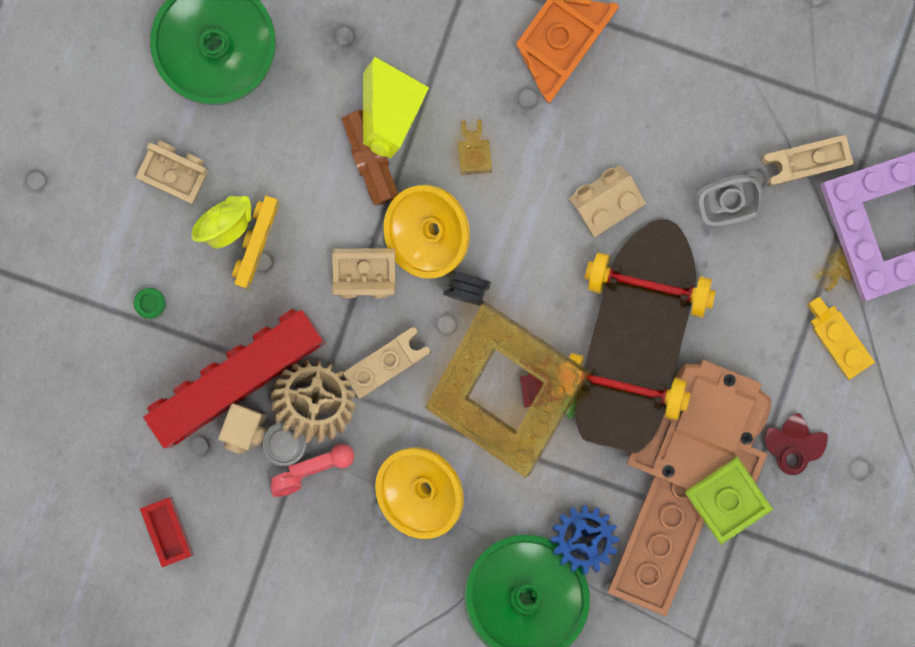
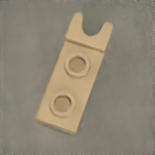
(809, 159)
(384, 364)

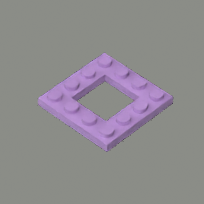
(845, 203)

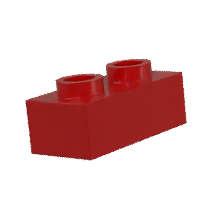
(166, 531)

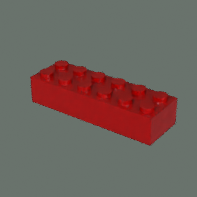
(234, 379)

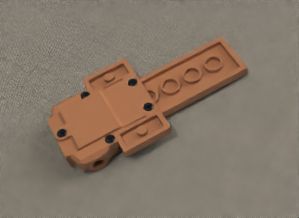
(718, 425)

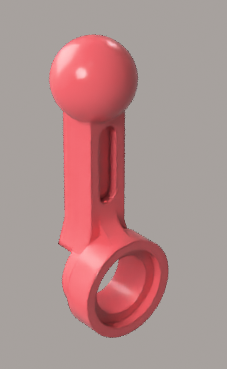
(290, 482)

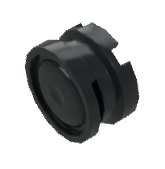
(467, 288)

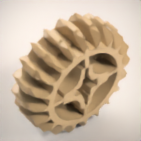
(337, 401)

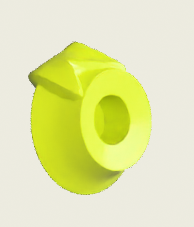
(223, 222)

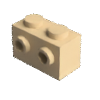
(243, 428)

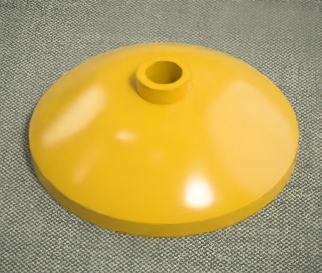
(412, 234)
(409, 502)

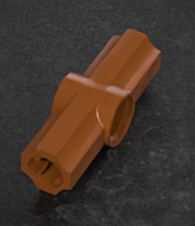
(370, 165)

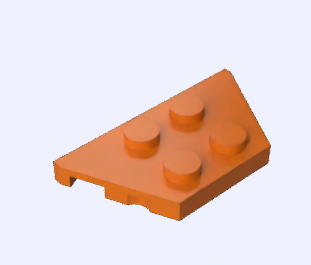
(561, 39)

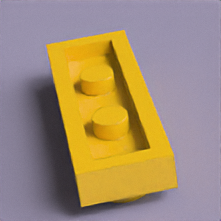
(255, 242)

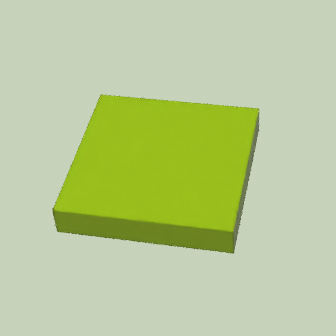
(728, 500)

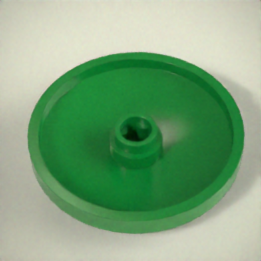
(213, 48)
(525, 596)

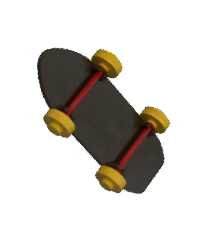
(639, 337)

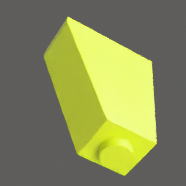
(388, 106)

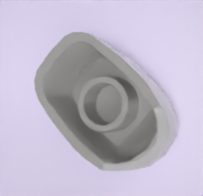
(730, 200)

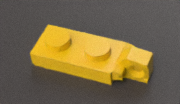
(839, 339)

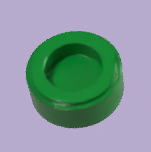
(149, 303)

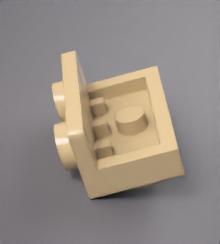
(173, 173)
(607, 200)
(363, 272)

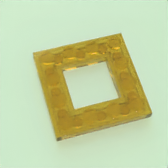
(561, 378)

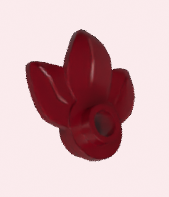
(796, 440)

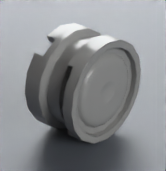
(281, 446)

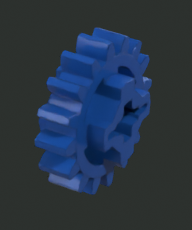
(589, 553)

